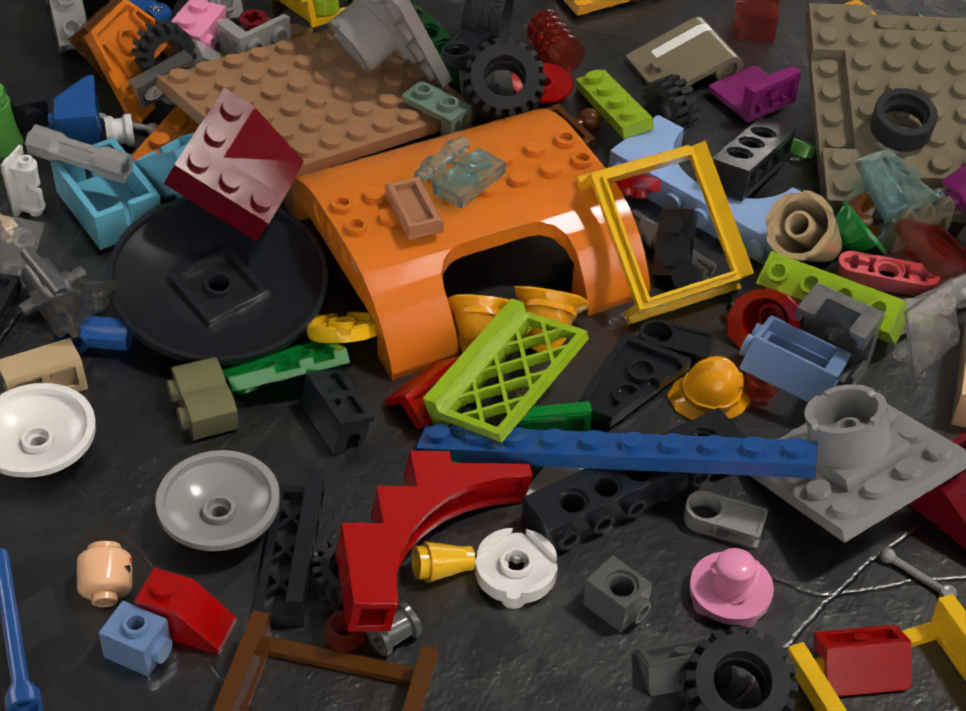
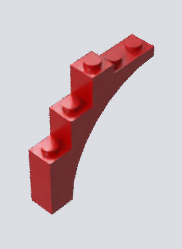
(402, 515)

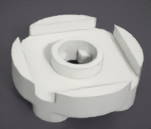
(510, 585)

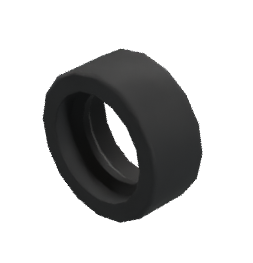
(910, 102)

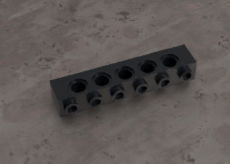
(601, 497)

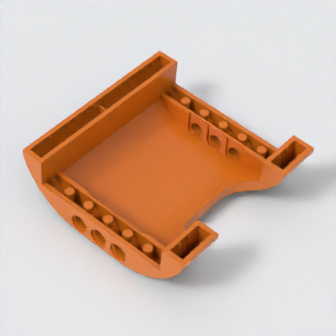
(404, 277)

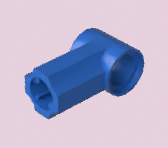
(101, 333)

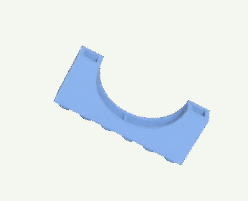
(682, 192)

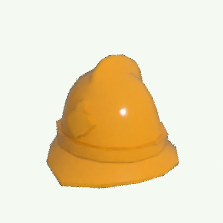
(551, 305)
(472, 314)
(709, 386)

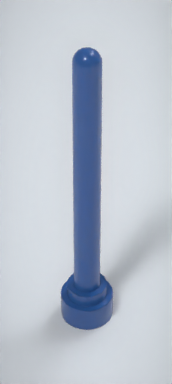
(22, 693)

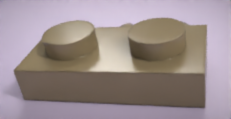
(937, 214)

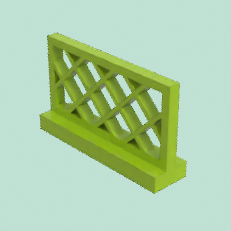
(484, 361)

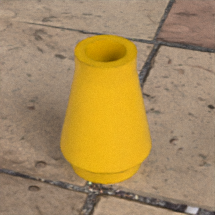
(438, 560)

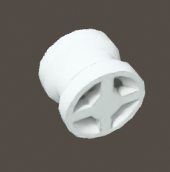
(120, 129)

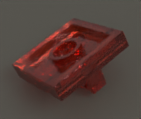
(933, 247)

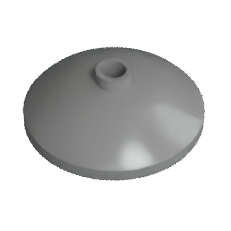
(216, 486)

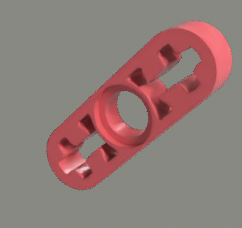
(900, 268)

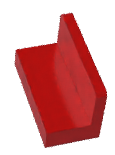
(412, 392)
(865, 659)

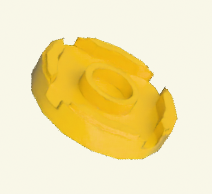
(343, 329)

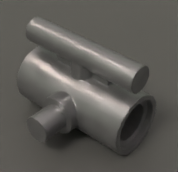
(44, 280)

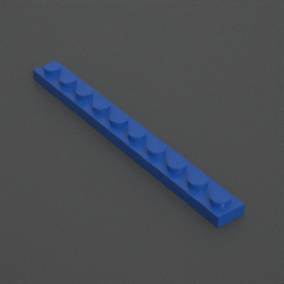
(629, 451)

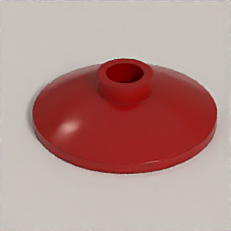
(556, 87)

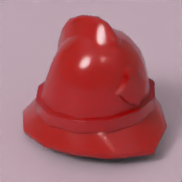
(757, 308)

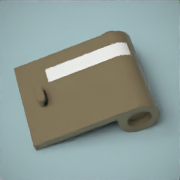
(687, 50)

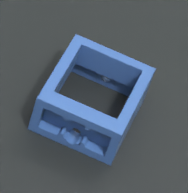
(792, 359)

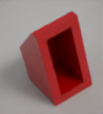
(191, 611)

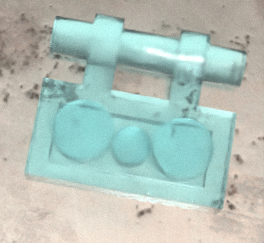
(466, 178)

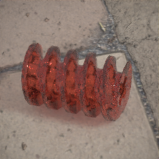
(555, 40)

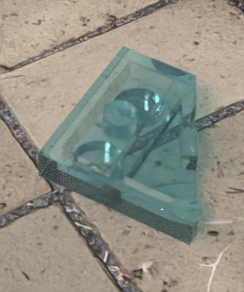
(894, 184)

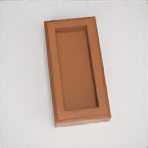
(413, 208)

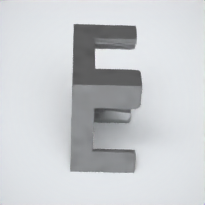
(843, 324)

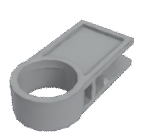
(734, 521)

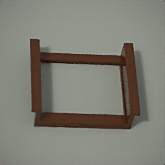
(259, 644)

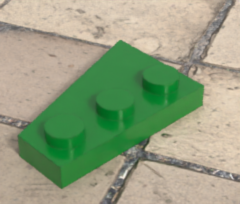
(284, 365)

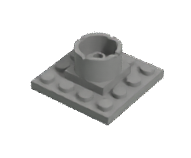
(378, 28)
(866, 462)

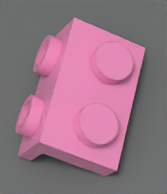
(200, 20)

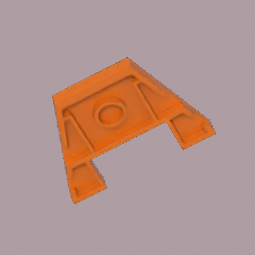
(112, 47)

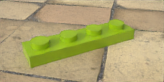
(614, 104)

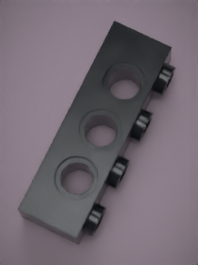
(753, 157)

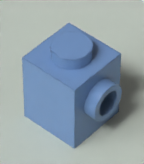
(136, 638)

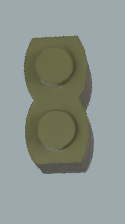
(203, 398)

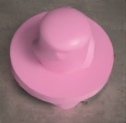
(731, 588)

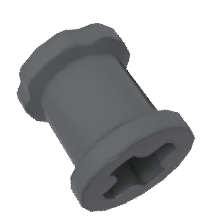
(404, 625)

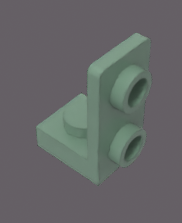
(451, 111)

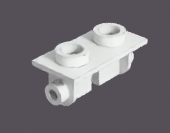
(21, 183)

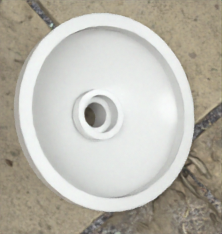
(43, 429)

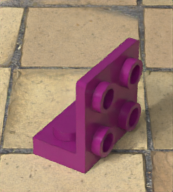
(755, 93)

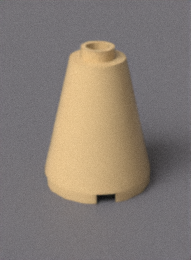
(803, 228)

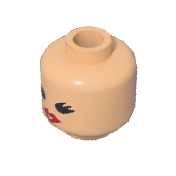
(104, 573)

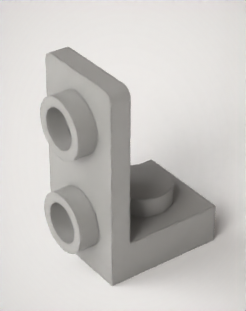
(236, 40)

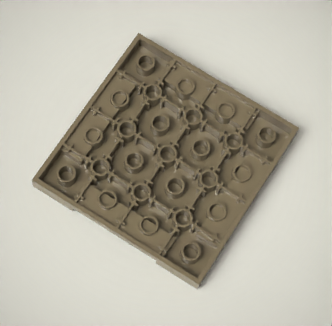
(859, 59)

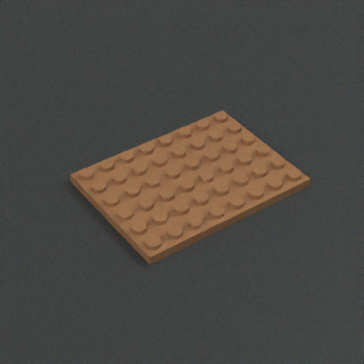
(313, 97)

